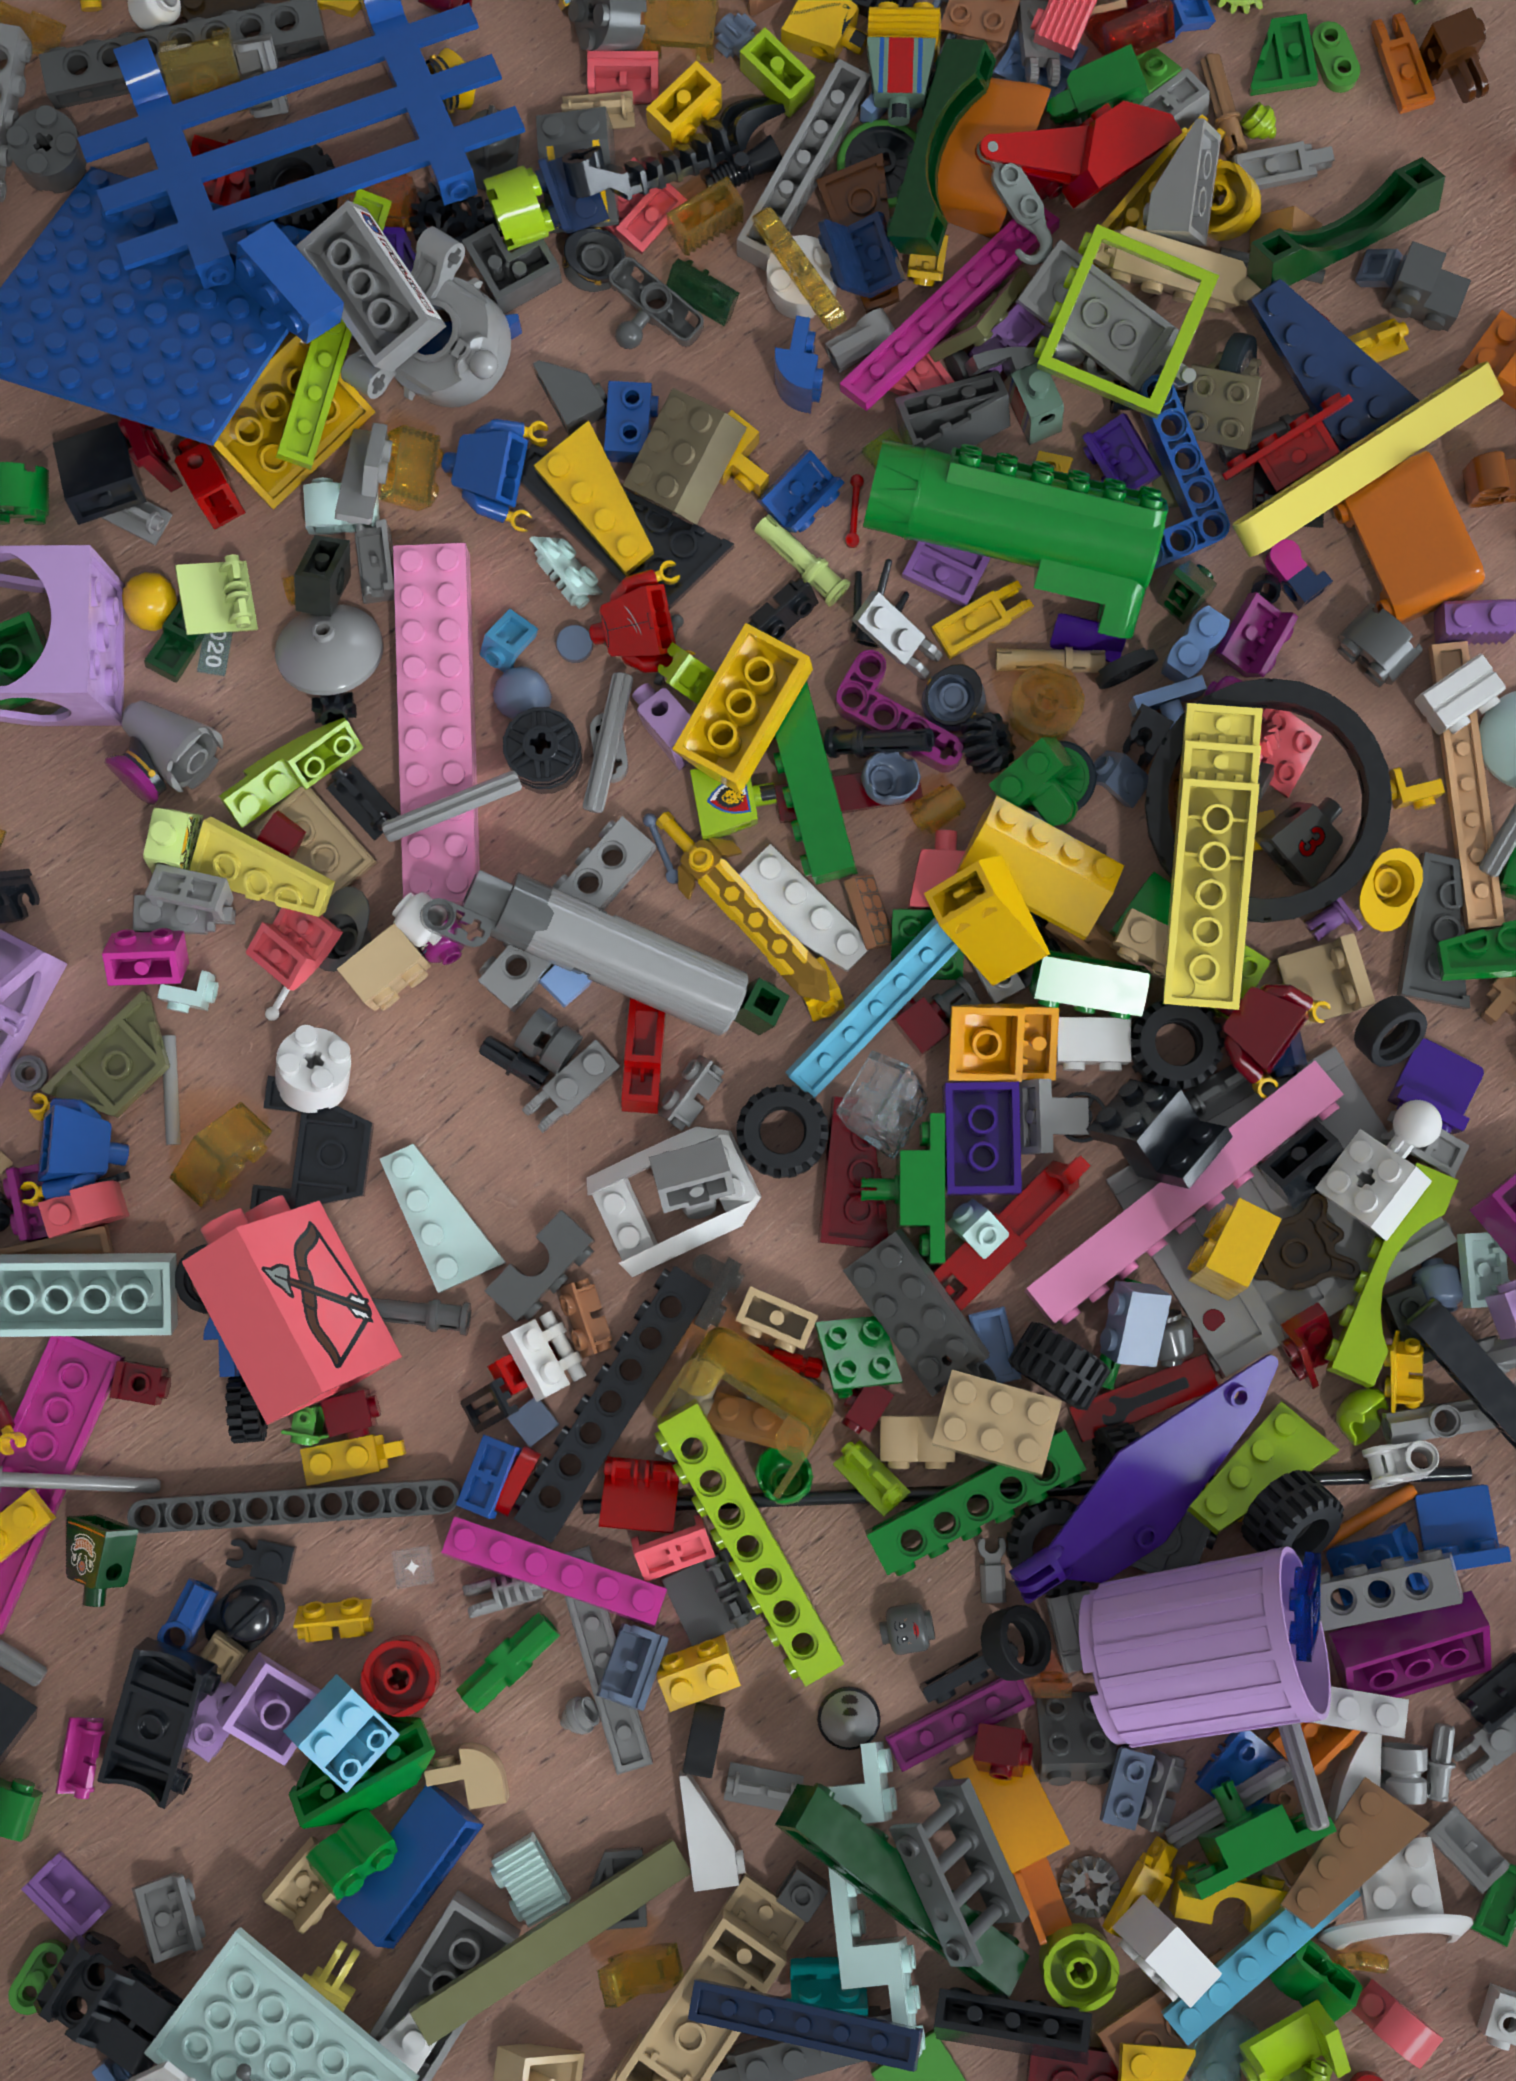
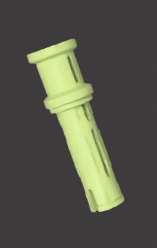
(811, 568)

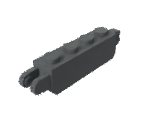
(780, 2061)

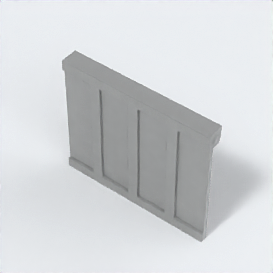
(1257, 1312)

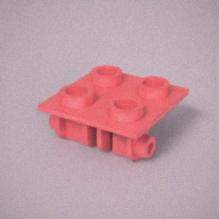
(1295, 749)

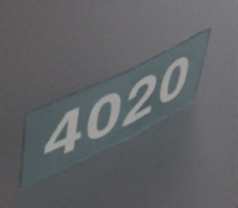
(215, 653)

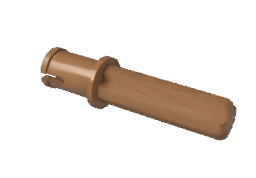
(1223, 104)

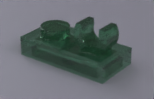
(702, 291)

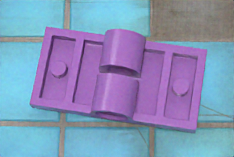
(945, 571)

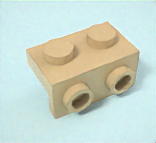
(299, 1891)

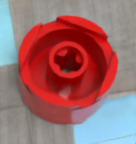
(395, 1696)

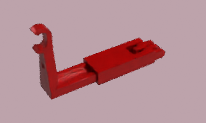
(1020, 1219)

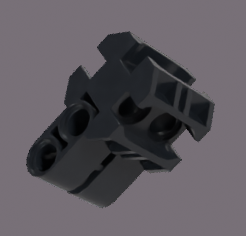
(121, 2011)

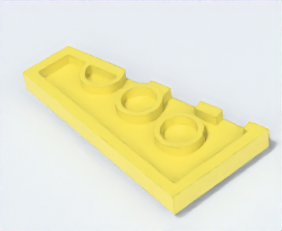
(259, 870)

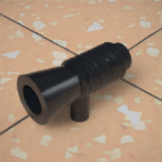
(744, 166)

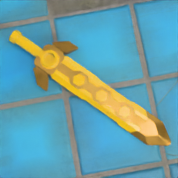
(742, 905)

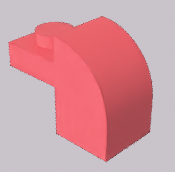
(86, 1207)
(1396, 2024)

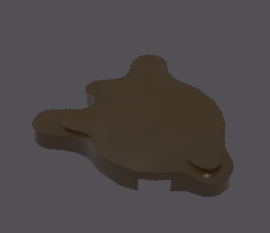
(1305, 1251)

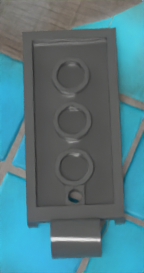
(918, 1313)

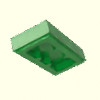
(1497, 1909)

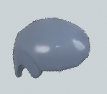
(520, 690)
(890, 778)

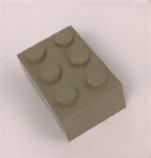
(684, 456)

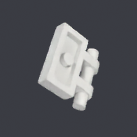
(536, 1359)

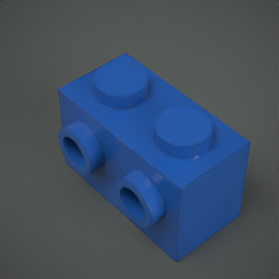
(628, 419)

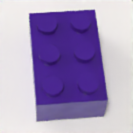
(982, 1138)

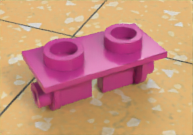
(80, 1756)

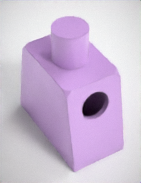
(662, 718)

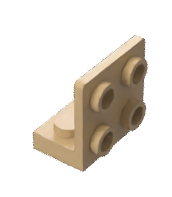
(1330, 975)

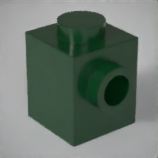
(761, 1006)

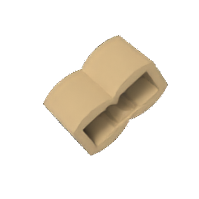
(910, 1440)

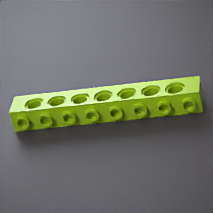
(821, 1654)

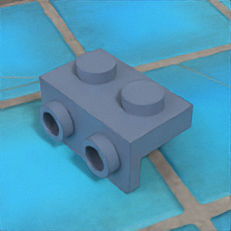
(1127, 1787)

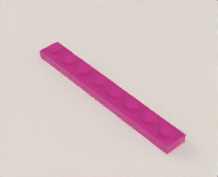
(941, 313)

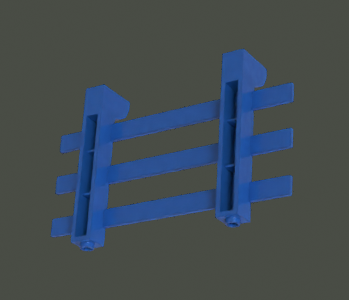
(182, 176)

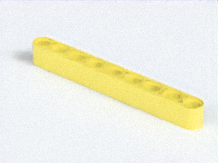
(1367, 459)

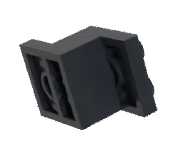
(1159, 1133)

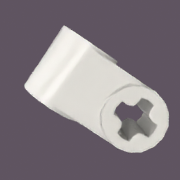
(1393, 1464)

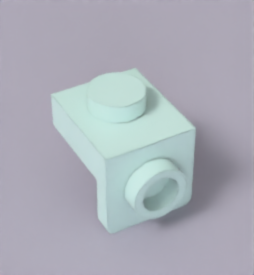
(182, 999)
(978, 1227)

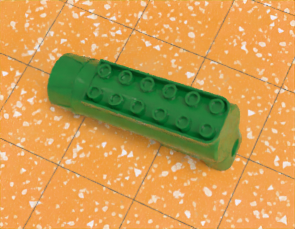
(1073, 530)

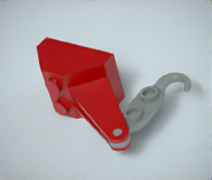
(1079, 157)

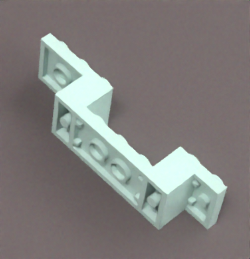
(875, 1960)

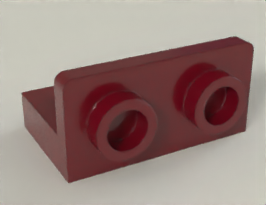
(1306, 1342)

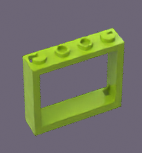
(1074, 283)

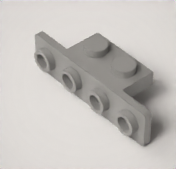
(363, 473)

